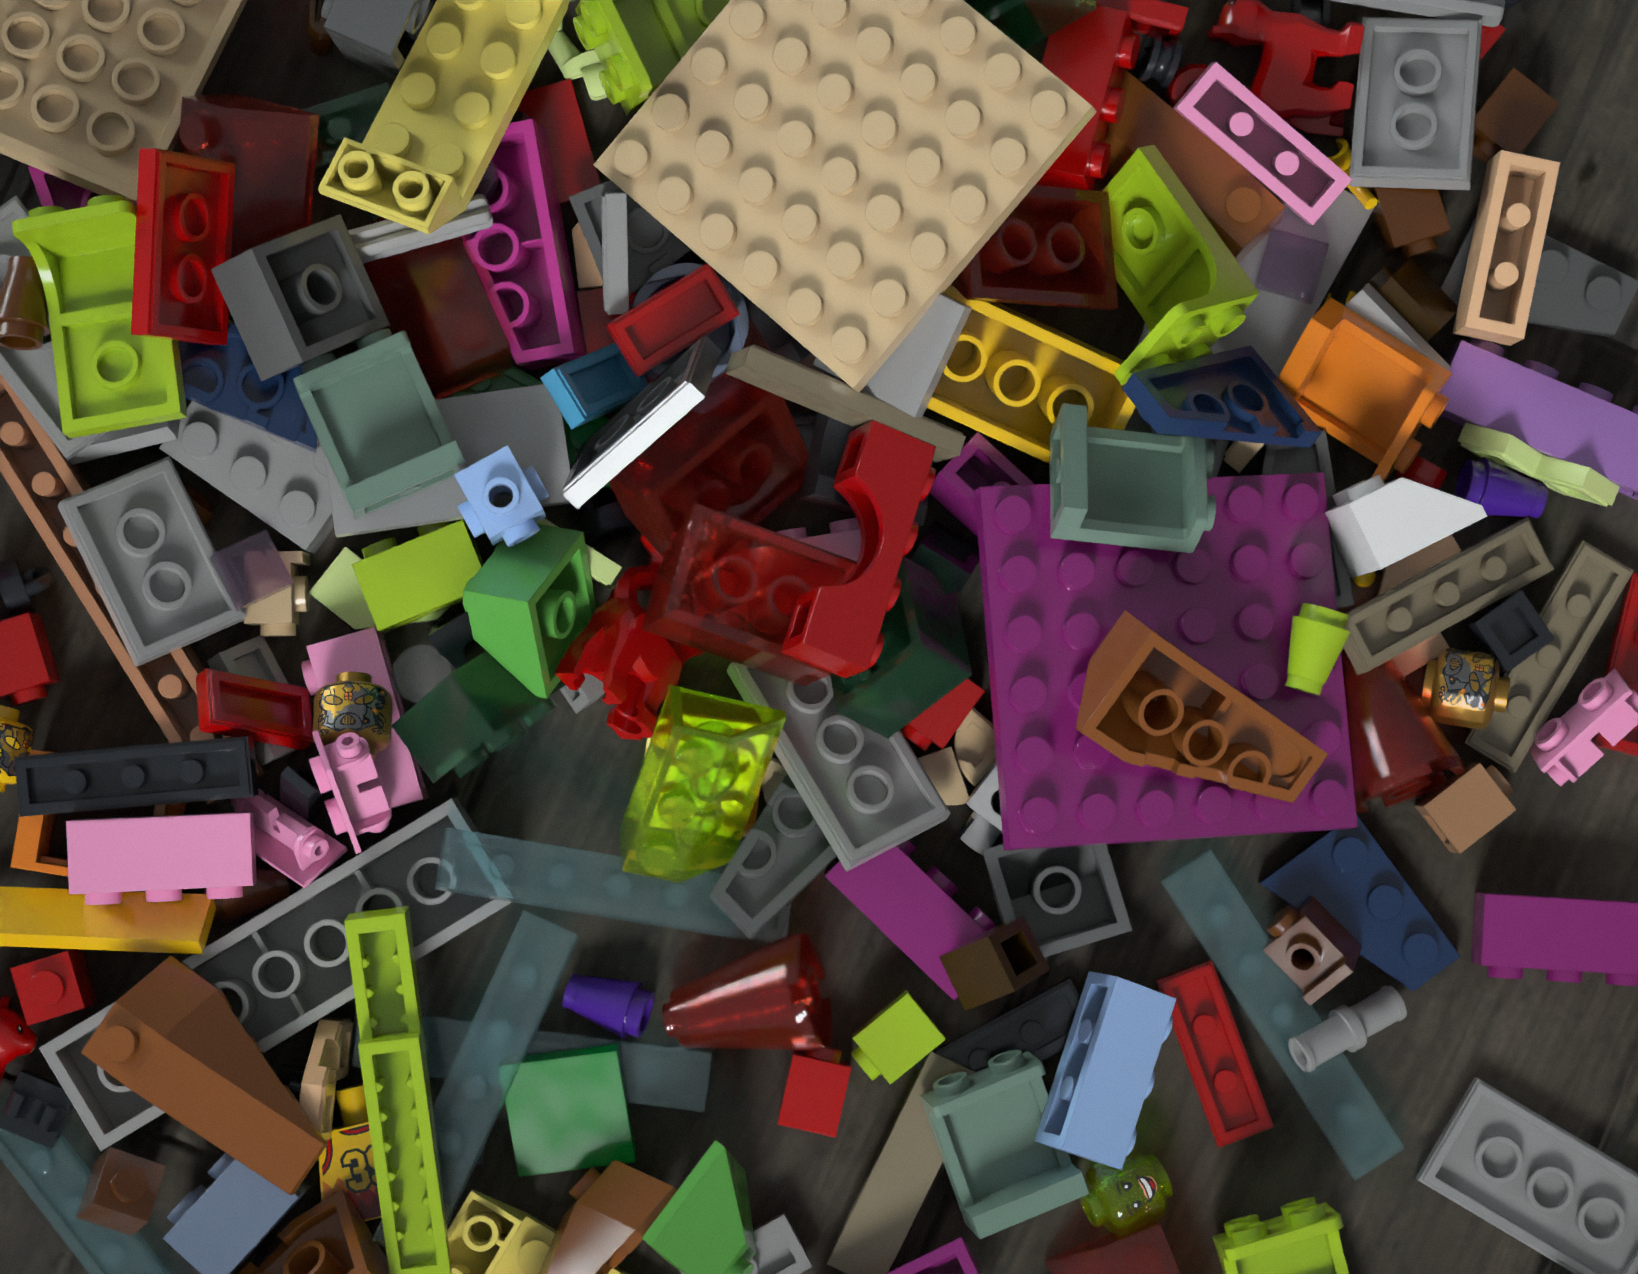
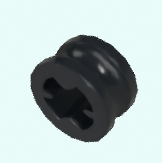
(1159, 59)

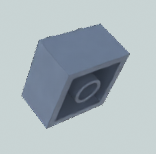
(230, 1219)

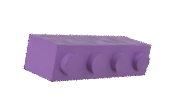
(1542, 411)

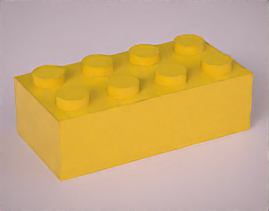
(1018, 372)

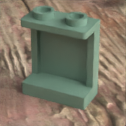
(378, 422)
(1128, 485)
(988, 1145)

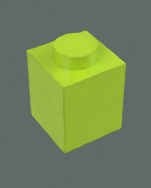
(895, 1039)

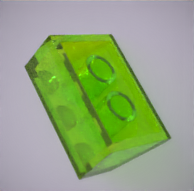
(697, 784)

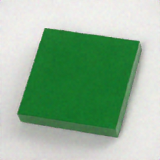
(570, 1111)

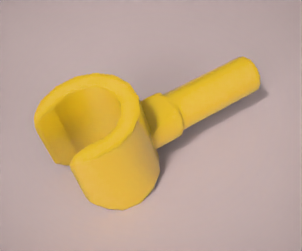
(1343, 161)

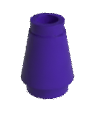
(1500, 489)
(610, 1003)

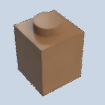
(1467, 806)

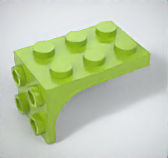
(640, 41)
(1171, 265)
(87, 274)
(1295, 1243)

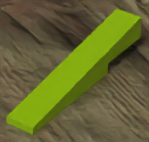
(398, 1090)

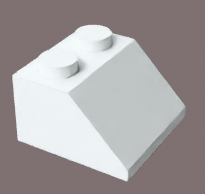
(1392, 520)

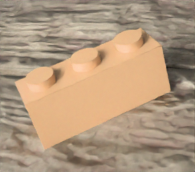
(1506, 248)

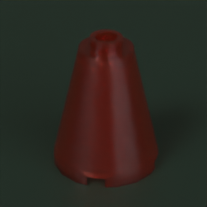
(1393, 738)
(755, 1002)

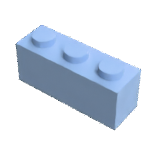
(1106, 1069)

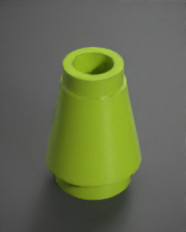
(1315, 647)

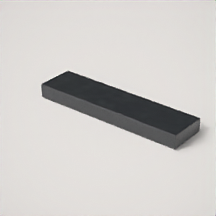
(136, 775)

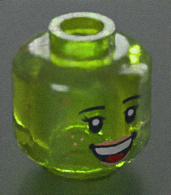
(1128, 1196)

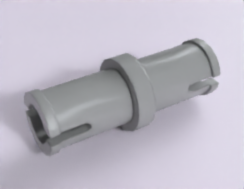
(1347, 1028)

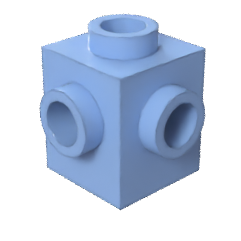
(495, 477)

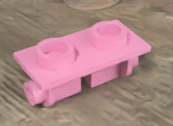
(1565, 743)
(341, 769)
(289, 840)

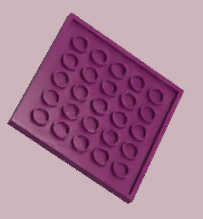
(1221, 605)

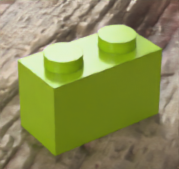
(419, 575)

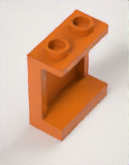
(1365, 386)

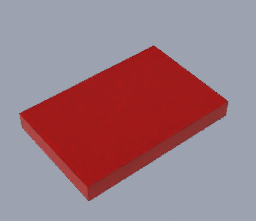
(179, 238)

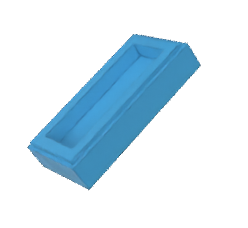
(593, 385)

